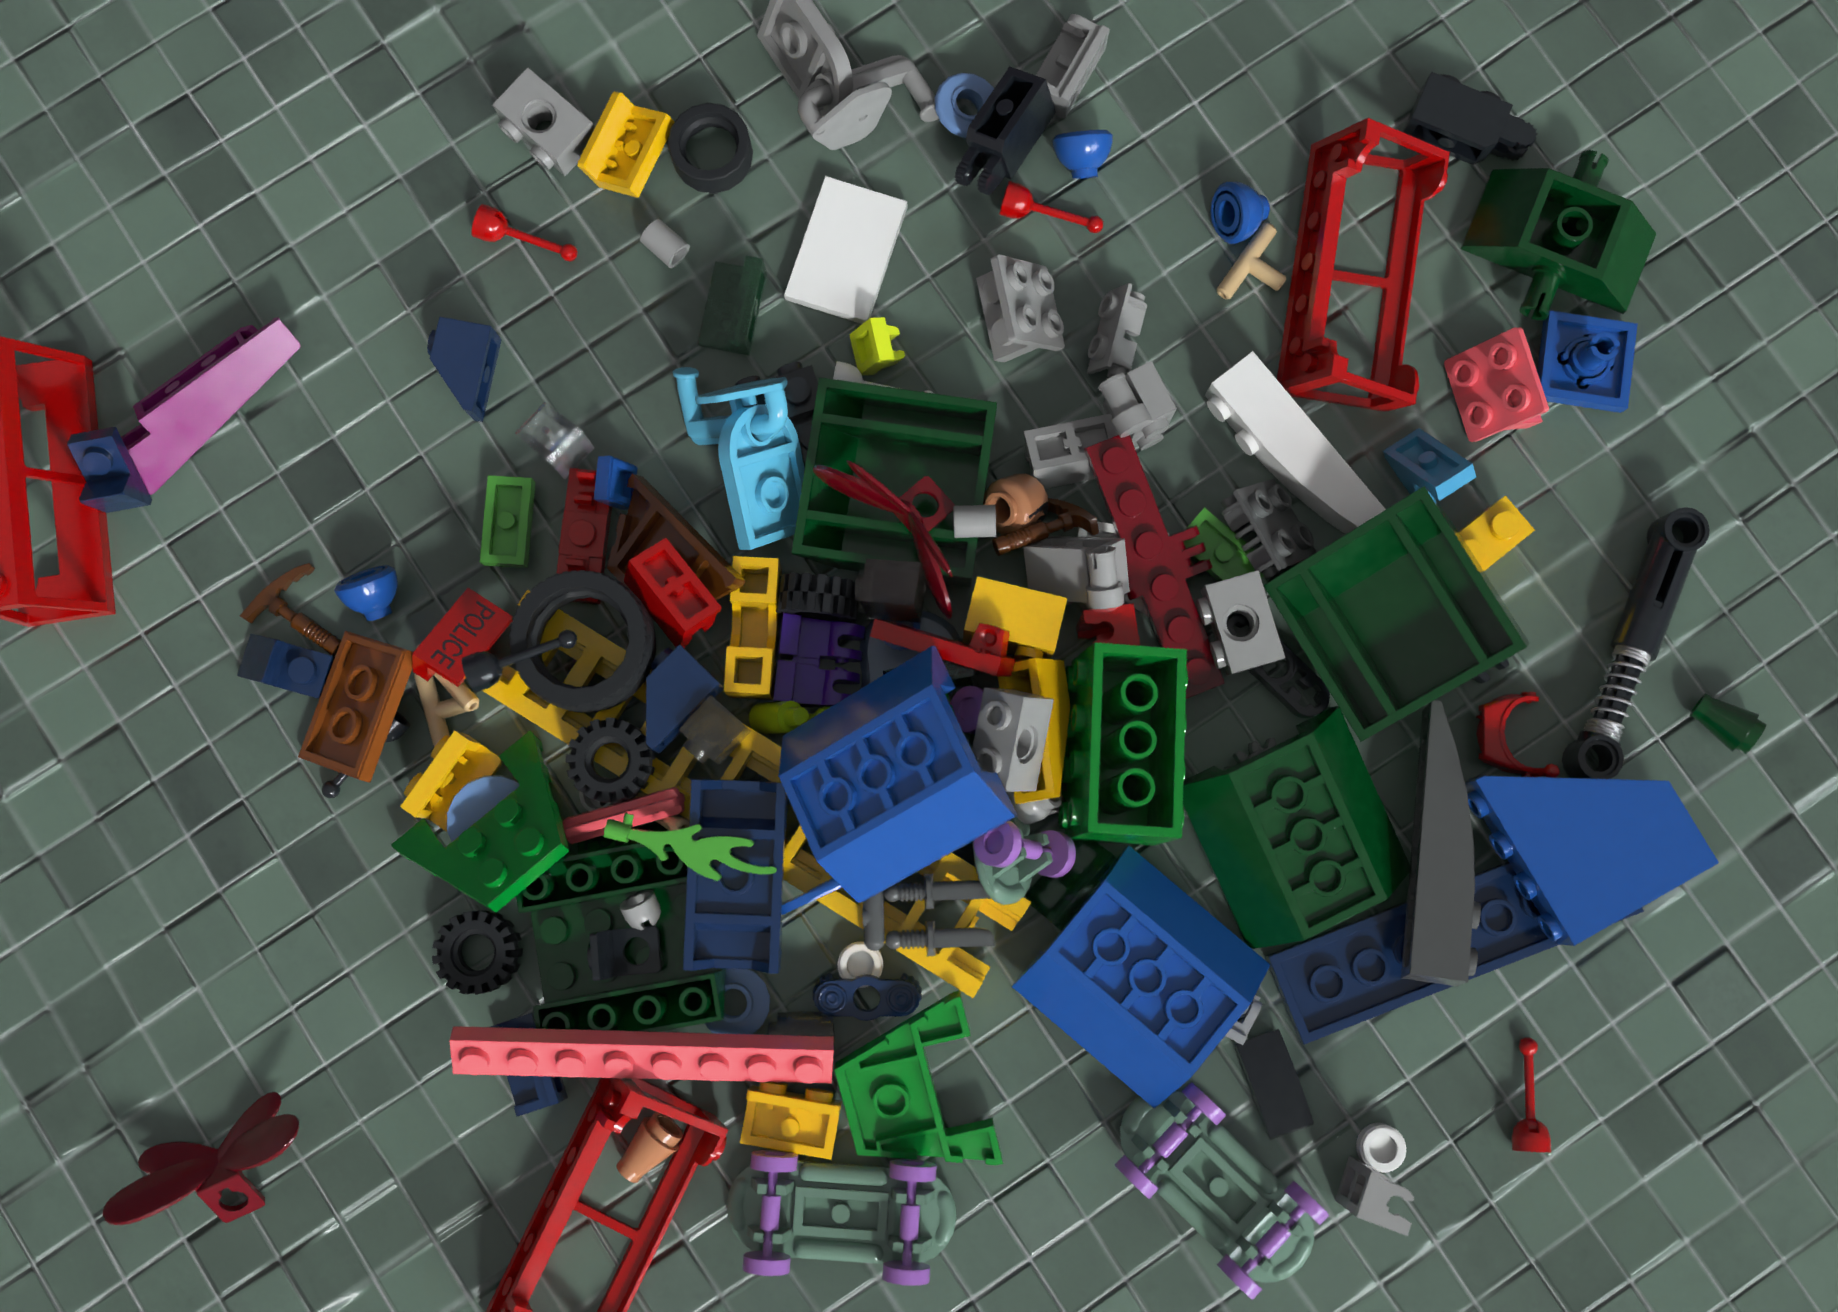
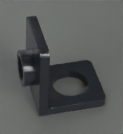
(607, 953)

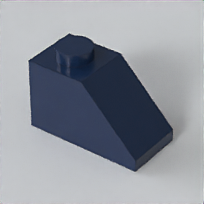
(466, 361)
(674, 694)

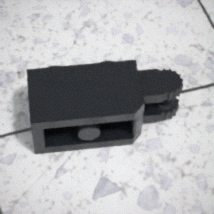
(1467, 121)
(1005, 129)

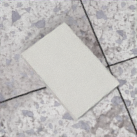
(846, 250)

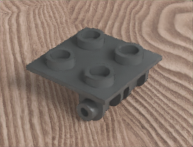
(1277, 527)

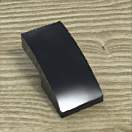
(1274, 1084)

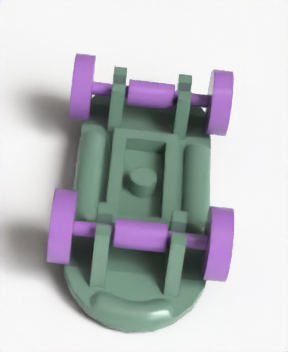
(1008, 854)
(1218, 1187)
(841, 1214)

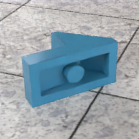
(1427, 462)

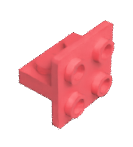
(1497, 386)

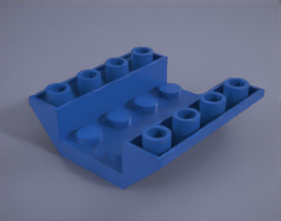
(889, 780)
(1144, 979)

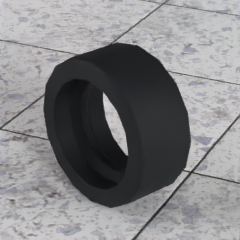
(703, 117)

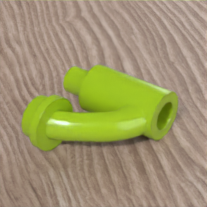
(779, 716)

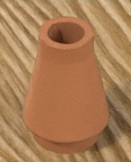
(651, 1145)

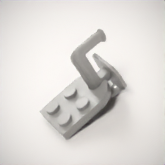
(834, 100)

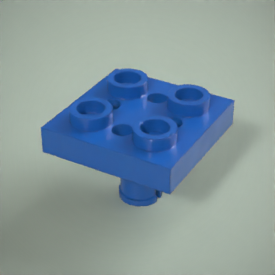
(1589, 348)

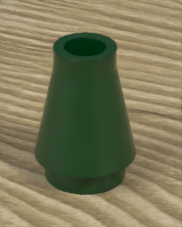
(1728, 723)

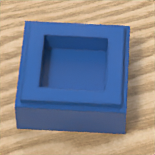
(612, 482)

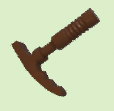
(1069, 517)
(270, 599)

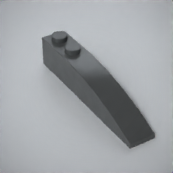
(1441, 864)

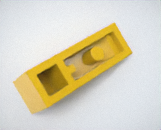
(1048, 680)

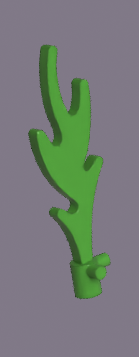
(693, 853)

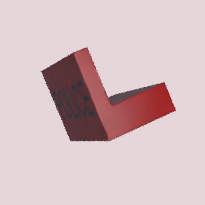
(466, 628)

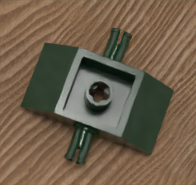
(1562, 234)

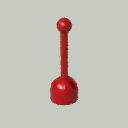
(1019, 202)
(492, 225)
(1530, 1133)

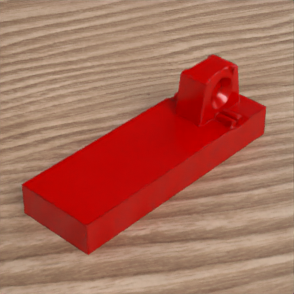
(984, 653)

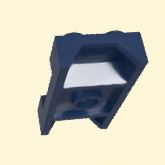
(739, 916)

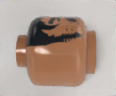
(1017, 501)

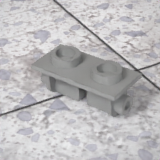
(1120, 314)

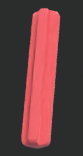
(644, 808)

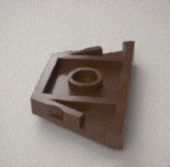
(652, 520)

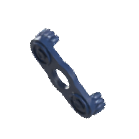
(897, 996)

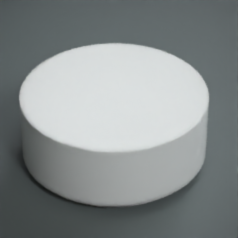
(859, 960)
(1381, 1147)

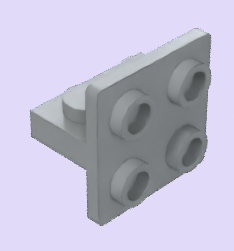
(1019, 308)

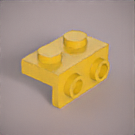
(625, 146)
(455, 763)
(791, 1120)

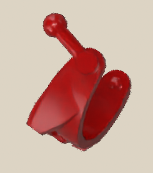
(1493, 741)

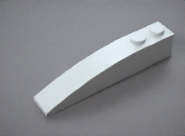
(1290, 444)

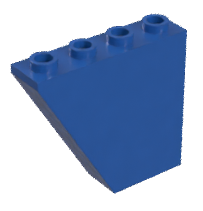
(1589, 846)

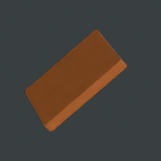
(357, 706)

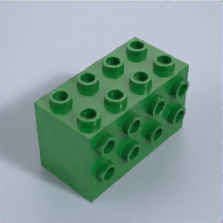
(1125, 745)

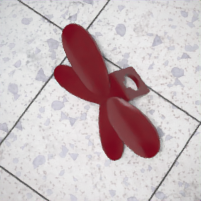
(875, 493)
(188, 1167)

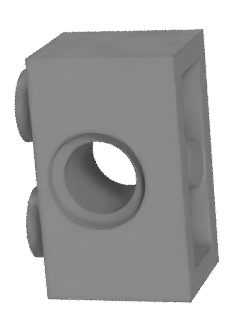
(532, 102)
(1247, 597)
(1012, 736)

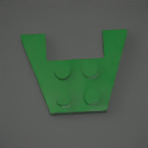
(504, 846)
(894, 1097)

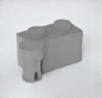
(1138, 405)
(1079, 569)

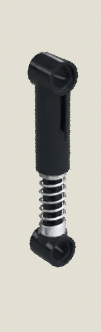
(1638, 639)

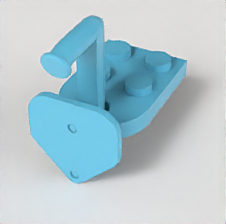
(755, 452)

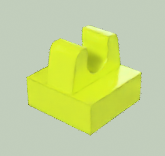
(873, 346)

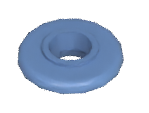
(957, 87)
(756, 1008)

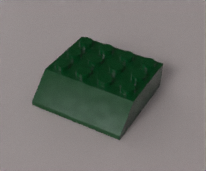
(898, 441)
(1396, 614)

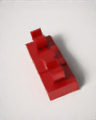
(583, 528)

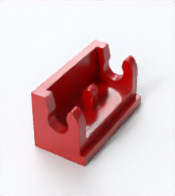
(671, 592)
(1109, 625)

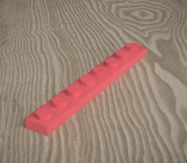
(641, 1055)

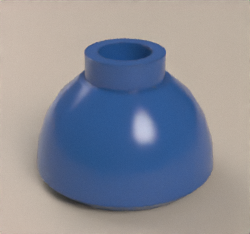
(1083, 151)
(1237, 211)
(369, 591)

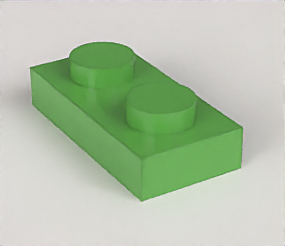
(507, 521)
(1221, 547)

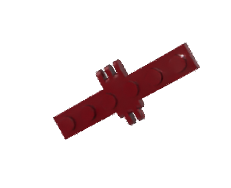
(1155, 560)

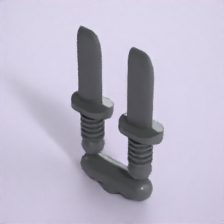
(931, 938)

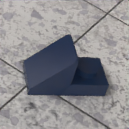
(108, 471)
(285, 666)

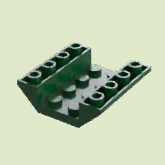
(1296, 834)
(584, 897)

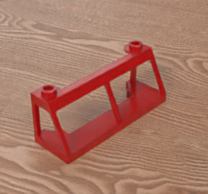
(1306, 355)
(85, 578)
(609, 1110)

